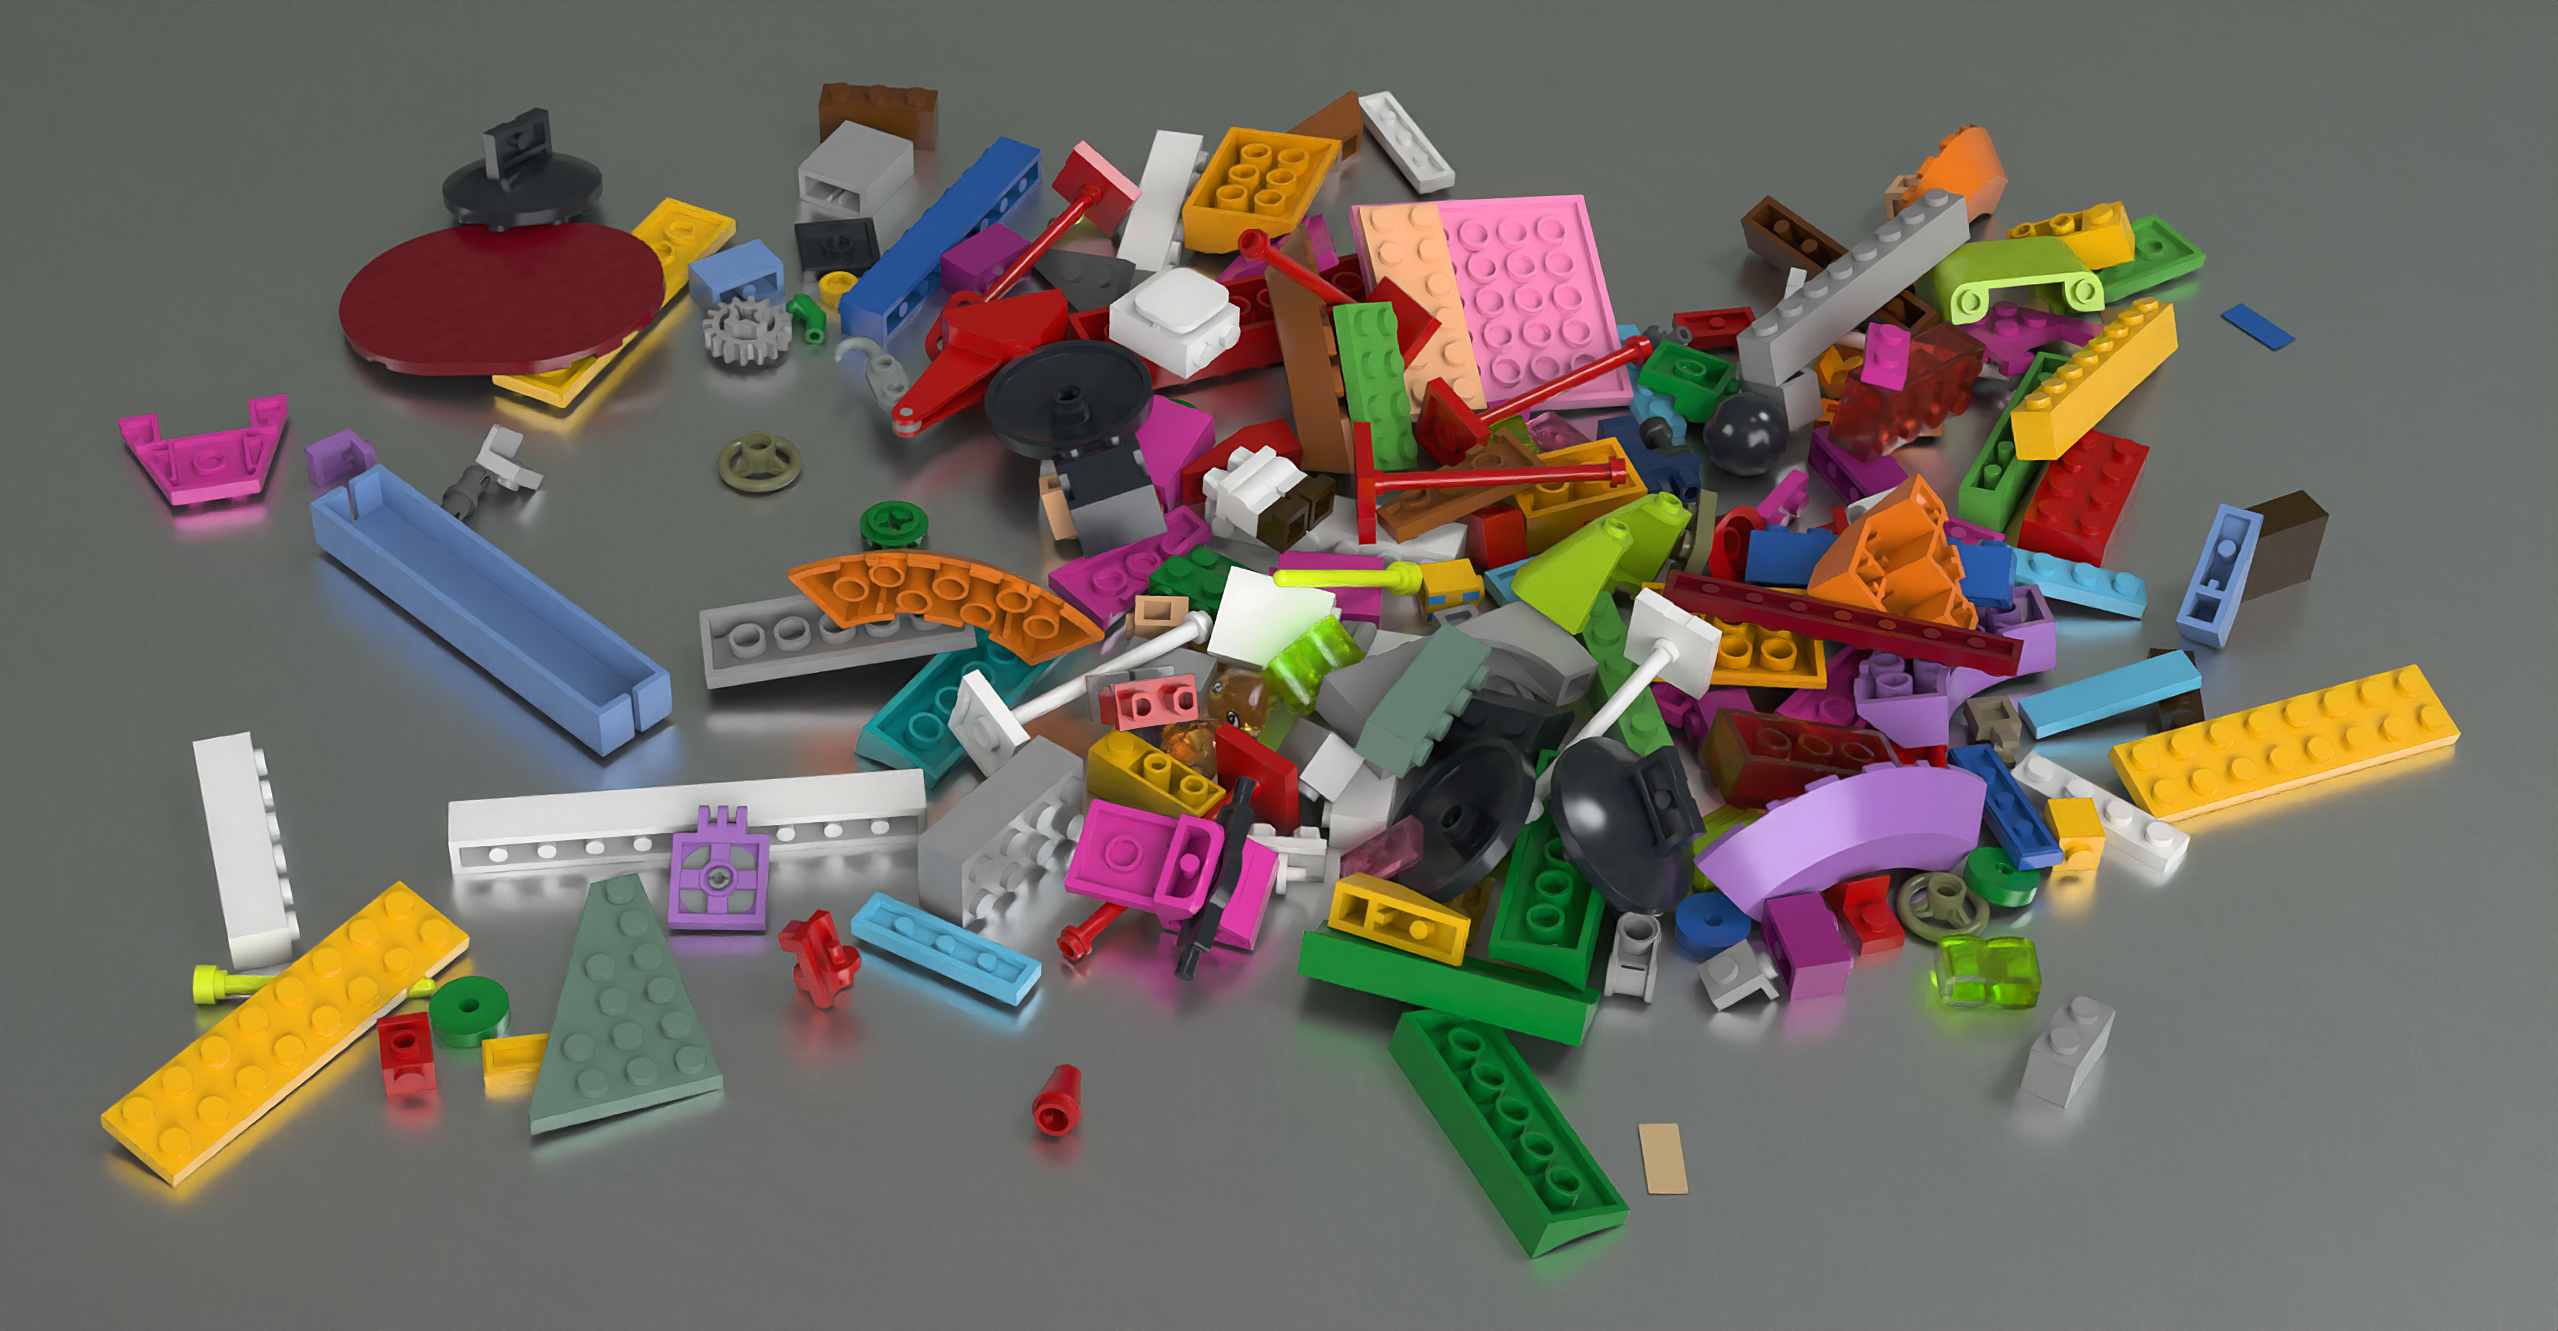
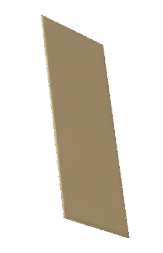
(1663, 1158)

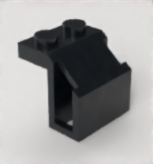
(1109, 492)

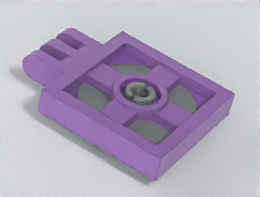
(719, 875)

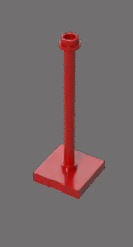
(1092, 190)
(1414, 322)
(1451, 428)
(1372, 482)
(1273, 801)

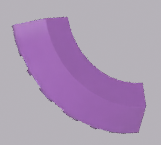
(1917, 696)
(1847, 829)

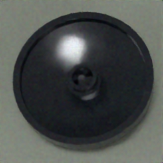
(1067, 396)
(1470, 816)

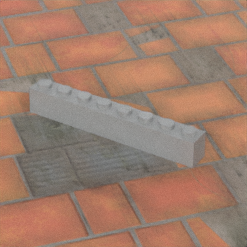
(1853, 288)

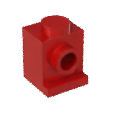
(406, 1053)

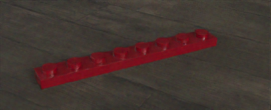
(1844, 623)

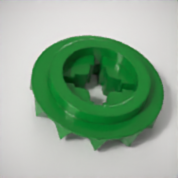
(907, 517)

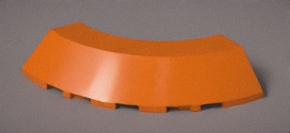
(1964, 168)
(948, 592)

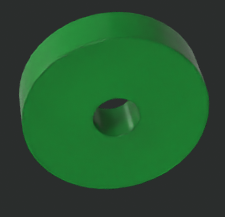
(1996, 878)
(465, 994)

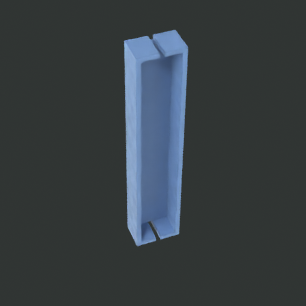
(493, 609)

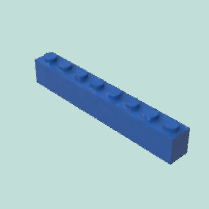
(911, 269)

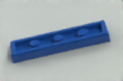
(2009, 810)

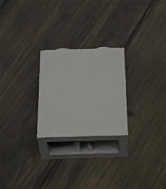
(856, 170)

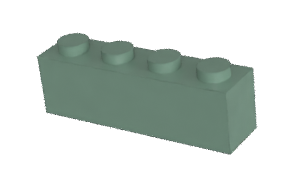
(1424, 700)

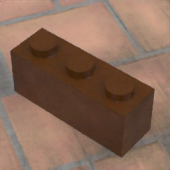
(896, 111)

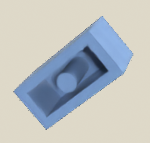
(738, 273)

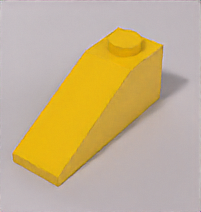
(1398, 918)

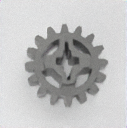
(747, 330)

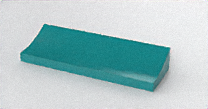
(914, 723)

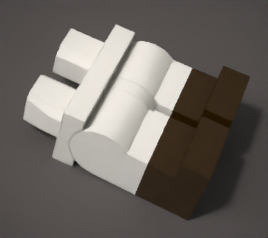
(1269, 497)

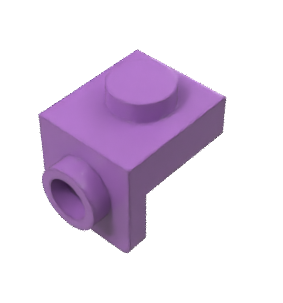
(338, 457)

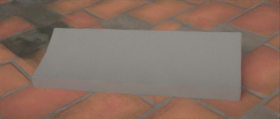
(799, 638)

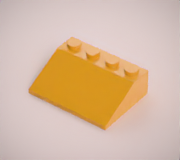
(1257, 184)
(1760, 656)

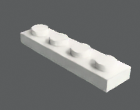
(1405, 143)
(2122, 823)

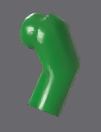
(804, 307)

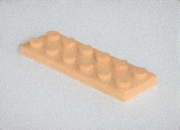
(1413, 252)

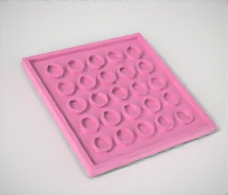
(1529, 295)

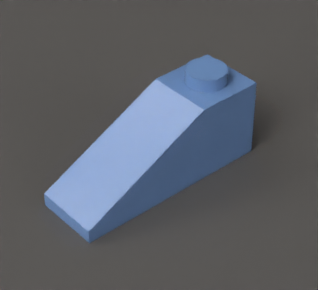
(2220, 577)

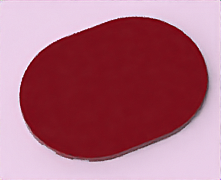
(502, 299)

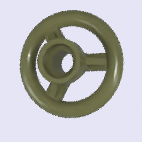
(759, 457)
(1942, 901)

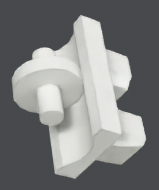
(1299, 856)

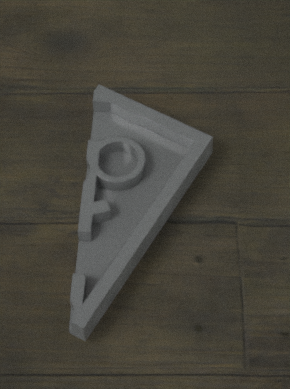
(1085, 278)

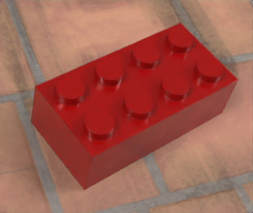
(2084, 499)

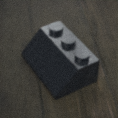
(1516, 719)

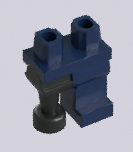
(1663, 464)

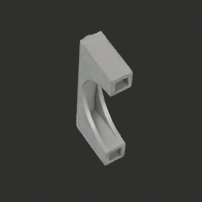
(1524, 650)

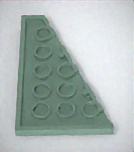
(622, 1019)

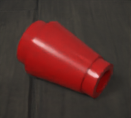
(1059, 1101)

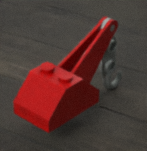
(974, 348)

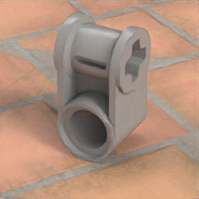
(1633, 959)

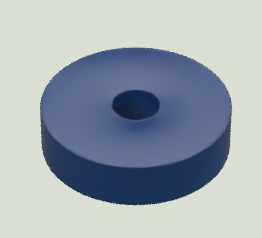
(1696, 923)

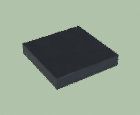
(835, 247)

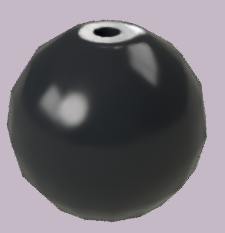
(1746, 434)

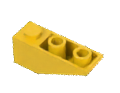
(2095, 235)
(1146, 779)

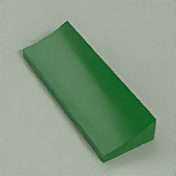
(1547, 906)
(1473, 990)
(1506, 1129)

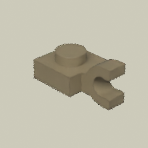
(1995, 721)

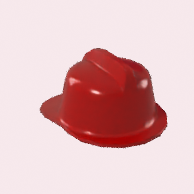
(1731, 543)

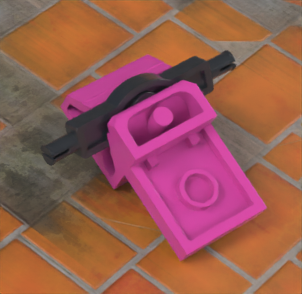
(1186, 870)

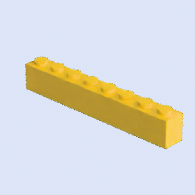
(2094, 380)

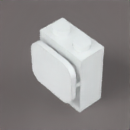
(1176, 320)
(1263, 619)

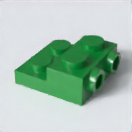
(1690, 376)
(1198, 575)

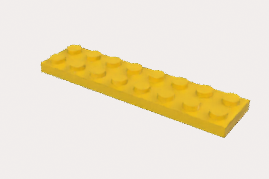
(679, 237)
(2283, 745)
(283, 1033)

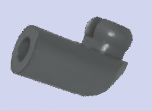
(1680, 335)

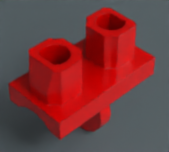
(822, 960)

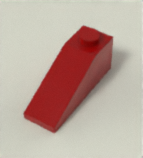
(1273, 434)
(1495, 535)

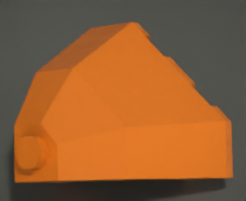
(1898, 561)

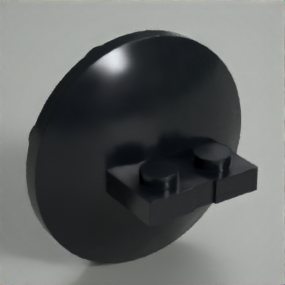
(522, 179)
(1627, 822)

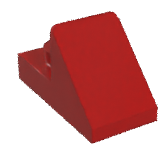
(1865, 913)

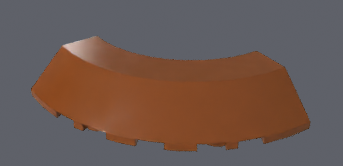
(1310, 363)

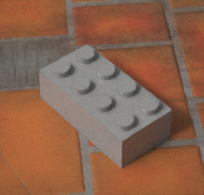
(1000, 832)

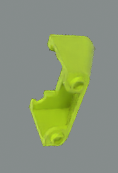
(2045, 263)
(1603, 555)

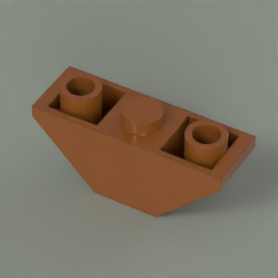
(1339, 122)

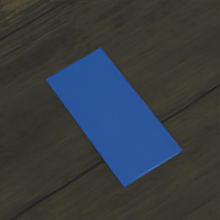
(2258, 326)

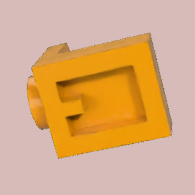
(1833, 371)

